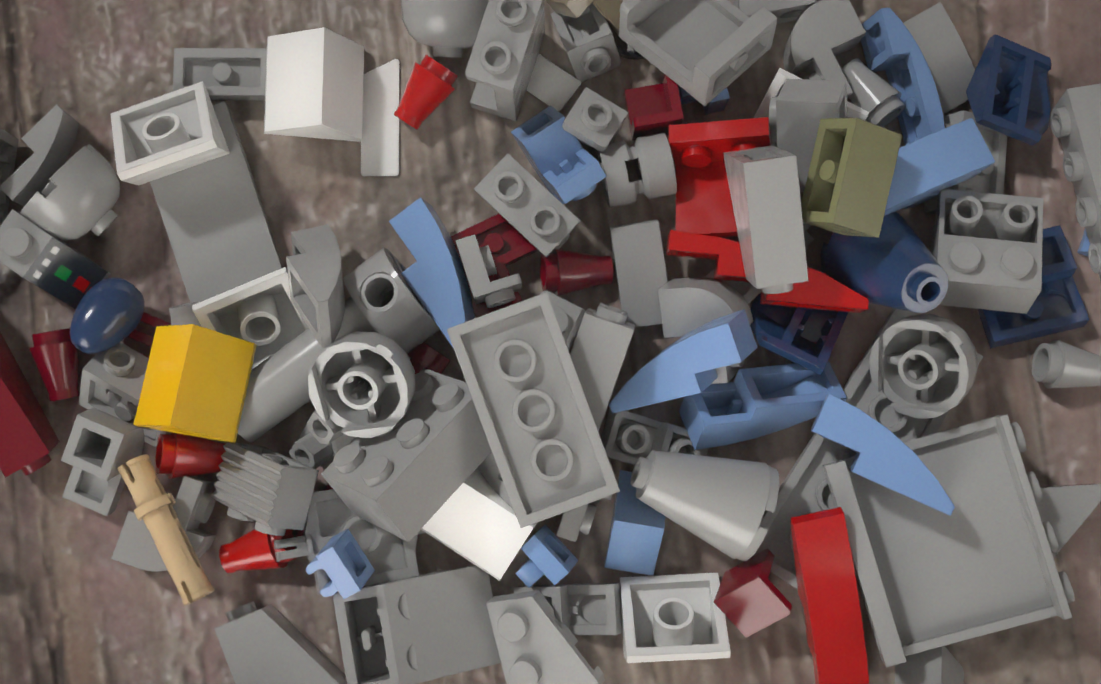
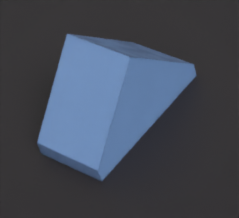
(634, 531)

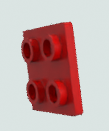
(701, 175)

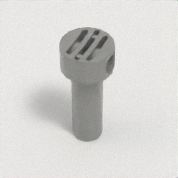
(378, 303)

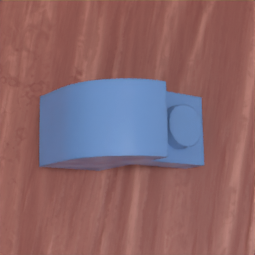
(558, 156)

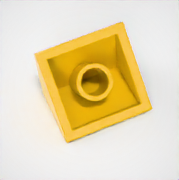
(195, 382)

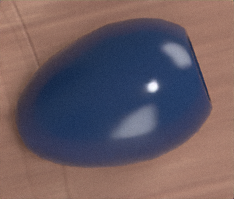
(106, 315)

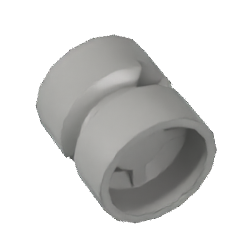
(653, 168)

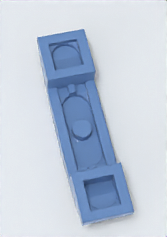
(892, 48)

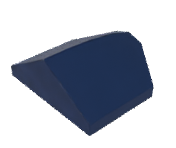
(1011, 90)
(797, 332)

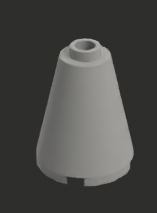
(710, 497)

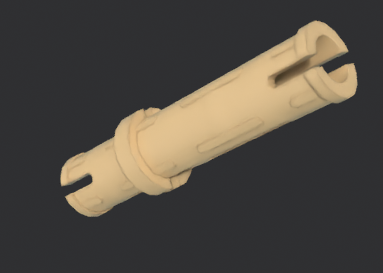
(165, 528)

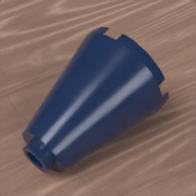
(887, 269)

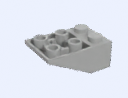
(417, 628)

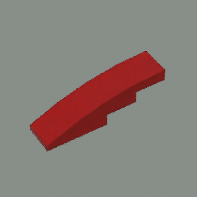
(816, 293)
(829, 597)

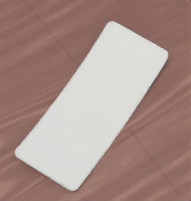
(551, 83)

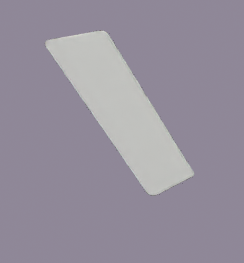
(379, 123)

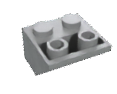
(989, 249)

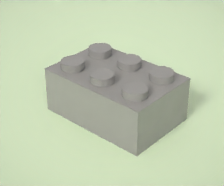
(418, 464)

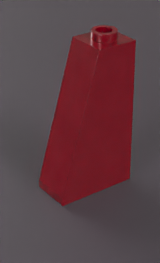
(24, 428)

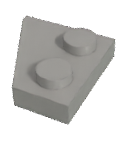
(535, 644)

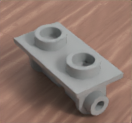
(527, 205)

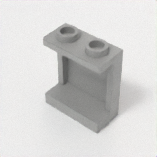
(697, 41)
(505, 55)

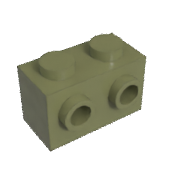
(852, 181)

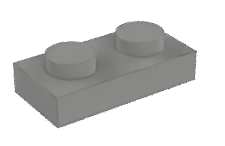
(224, 71)

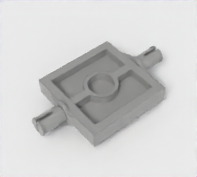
(329, 516)

